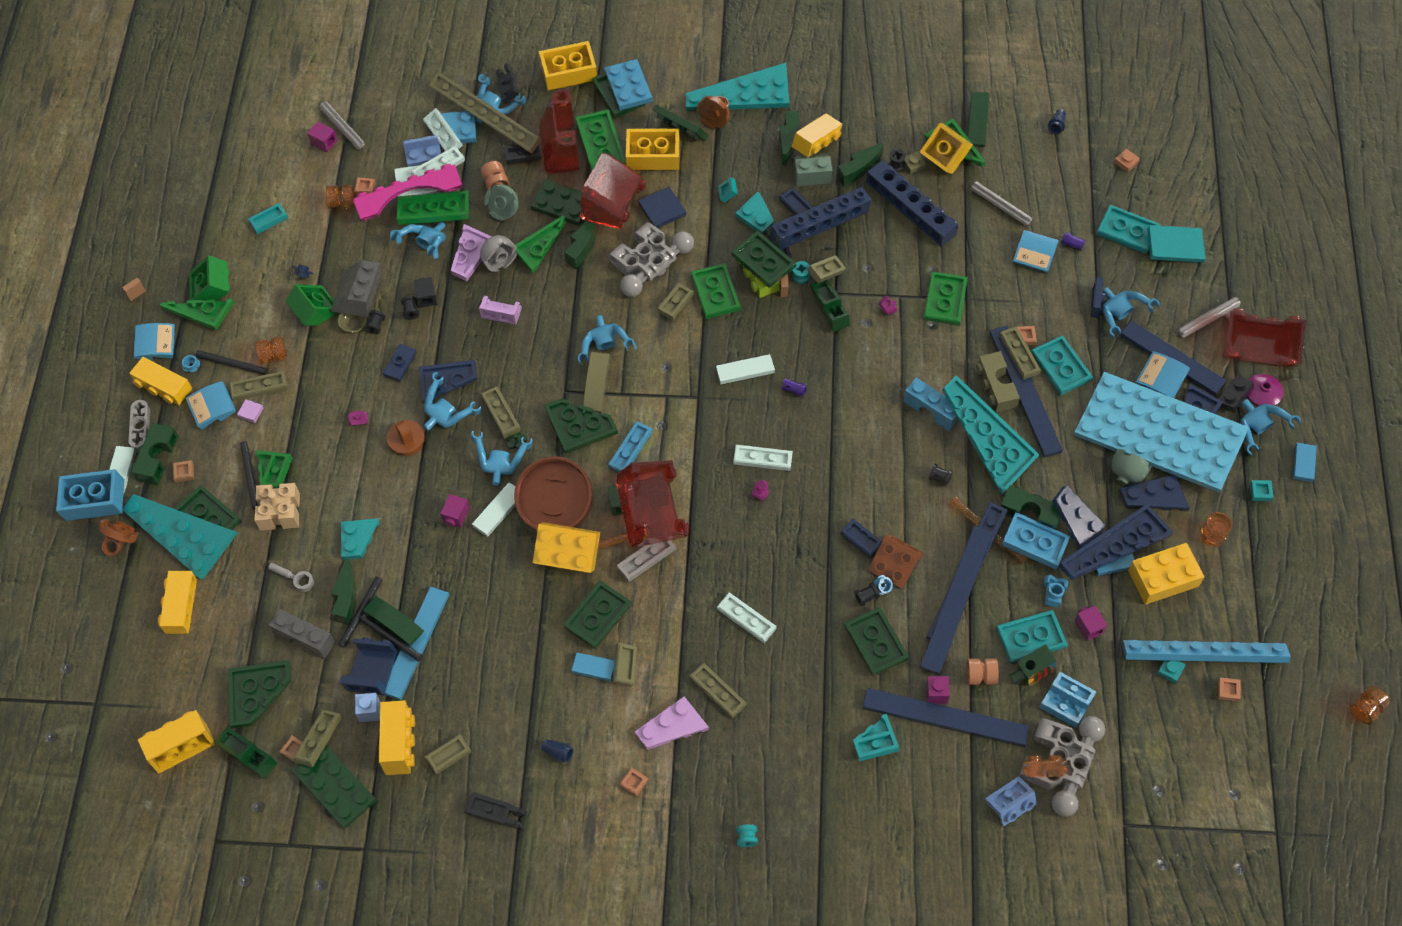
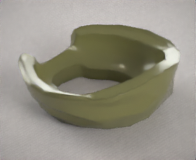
(343, 319)

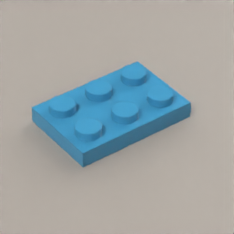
(628, 84)
(1035, 540)

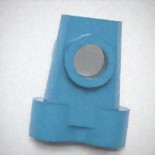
(1054, 590)

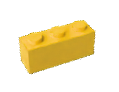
(817, 135)
(160, 381)
(177, 602)

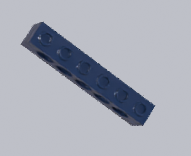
(912, 203)
(820, 218)

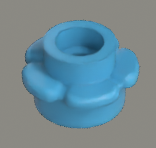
(188, 360)
(888, 585)

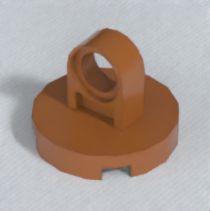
(714, 111)
(405, 438)
(117, 533)

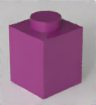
(322, 136)
(454, 511)
(1090, 622)
(937, 689)

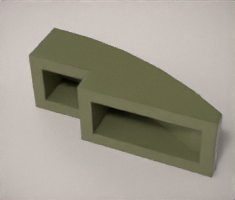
(596, 381)

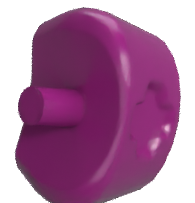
(888, 306)
(357, 418)
(760, 490)

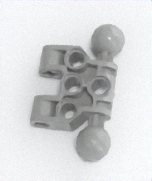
(649, 257)
(1049, 734)

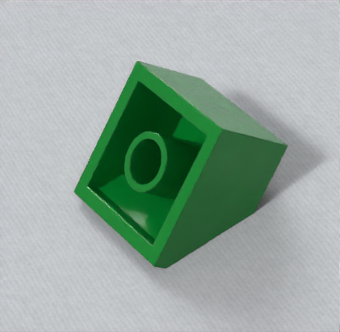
(209, 279)
(311, 304)

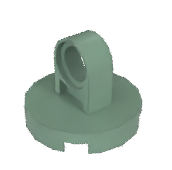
(501, 201)

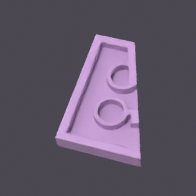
(468, 253)
(673, 723)

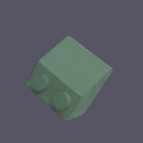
(812, 169)

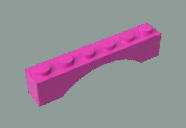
(372, 204)

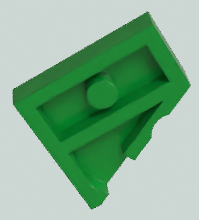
(273, 467)

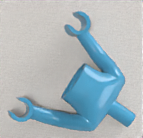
(494, 100)
(428, 237)
(1121, 307)
(604, 338)
(442, 410)
(1260, 420)
(499, 461)

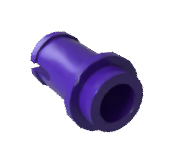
(1073, 241)
(794, 387)

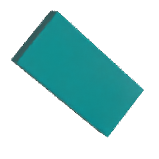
(268, 218)

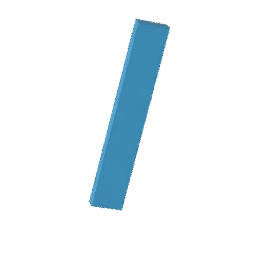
(427, 620)

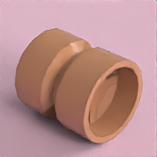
(494, 174)
(982, 671)

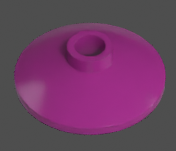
(1261, 395)

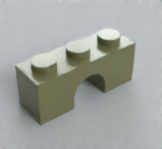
(1001, 395)

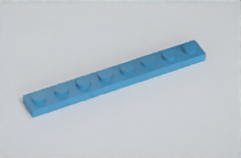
(1206, 651)

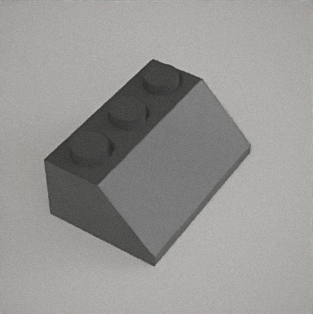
(358, 289)

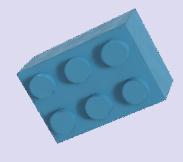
(90, 495)

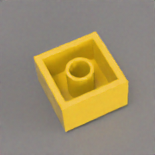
(946, 148)

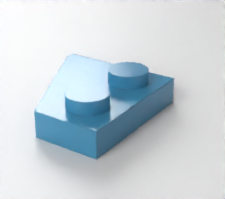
(463, 125)

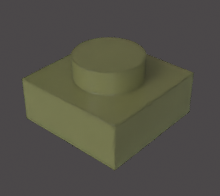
(914, 162)

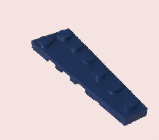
(1126, 537)

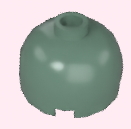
(1129, 467)

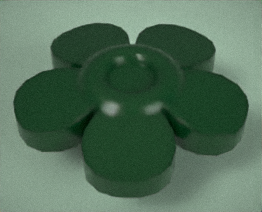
(515, 440)

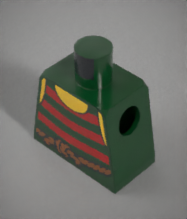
(1034, 667)

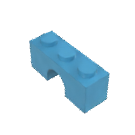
(922, 395)

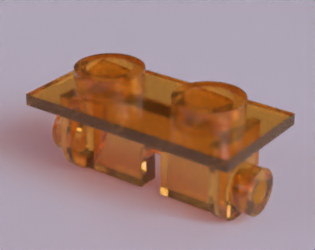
(1053, 765)

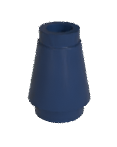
(1057, 122)
(558, 750)

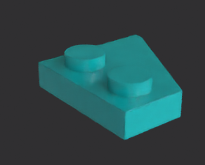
(755, 214)
(356, 537)
(876, 740)

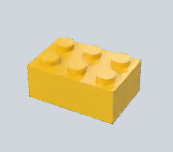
(568, 65)
(652, 149)
(566, 547)
(1165, 573)
(396, 738)
(176, 741)

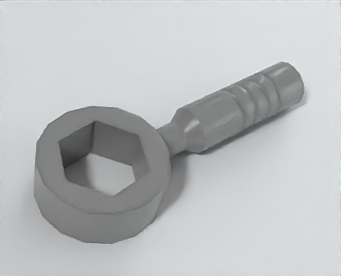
(288, 574)

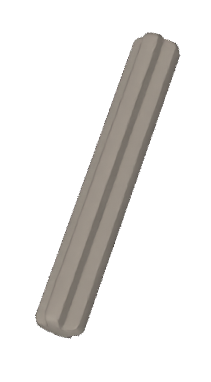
(340, 123)
(1001, 203)
(1208, 317)

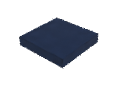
(662, 207)

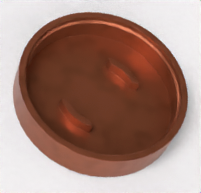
(553, 493)

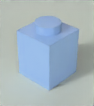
(367, 707)

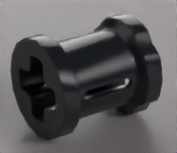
(900, 157)
(410, 310)
(374, 322)
(940, 474)
(867, 594)

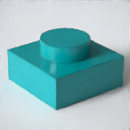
(727, 189)
(1261, 490)
(1171, 670)

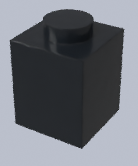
(425, 292)

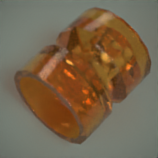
(340, 196)
(271, 350)
(1216, 529)
(1370, 705)

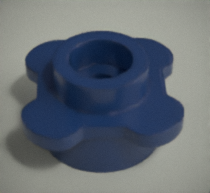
(302, 271)

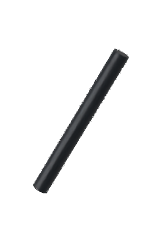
(231, 362)
(249, 473)
(356, 618)
(390, 637)

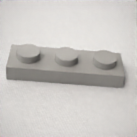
(644, 559)

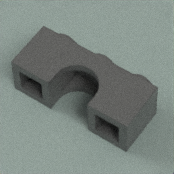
(293, 628)

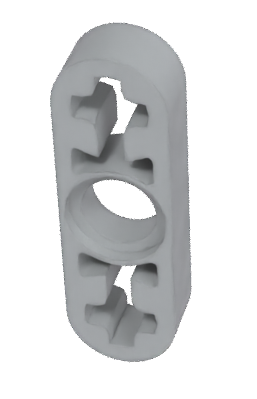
(136, 418)

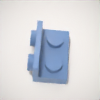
(421, 150)
(1012, 800)

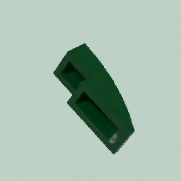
(978, 118)
(787, 134)
(859, 164)
(582, 242)
(830, 305)
(344, 594)
(393, 620)
(245, 752)

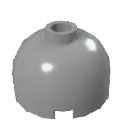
(497, 252)

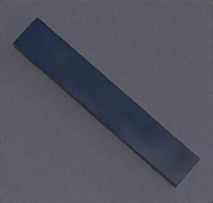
(1149, 342)

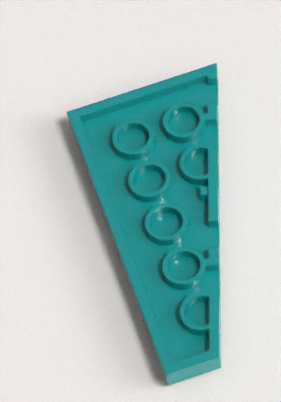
(755, 90)
(997, 444)
(186, 537)

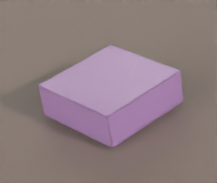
(250, 411)

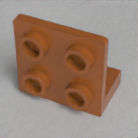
(895, 560)

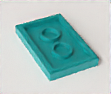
(1126, 228)
(1176, 243)
(1061, 365)
(1029, 634)

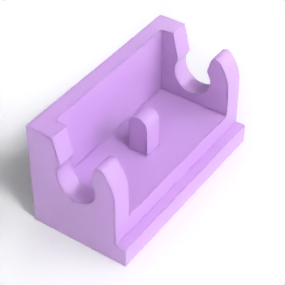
(500, 311)

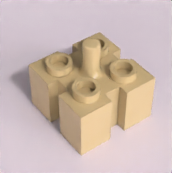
(277, 506)

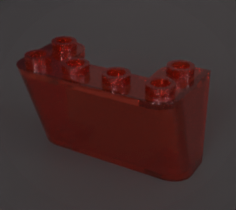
(559, 155)
(1263, 339)

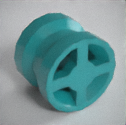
(799, 276)
(746, 835)

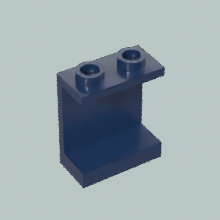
(371, 667)

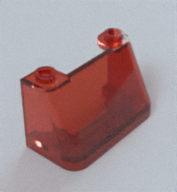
(610, 192)
(649, 503)

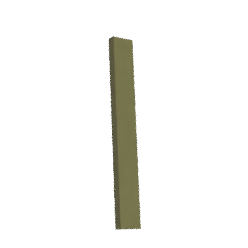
(485, 112)

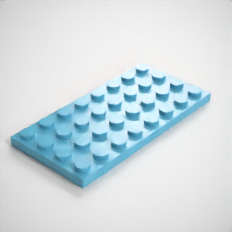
(1162, 431)

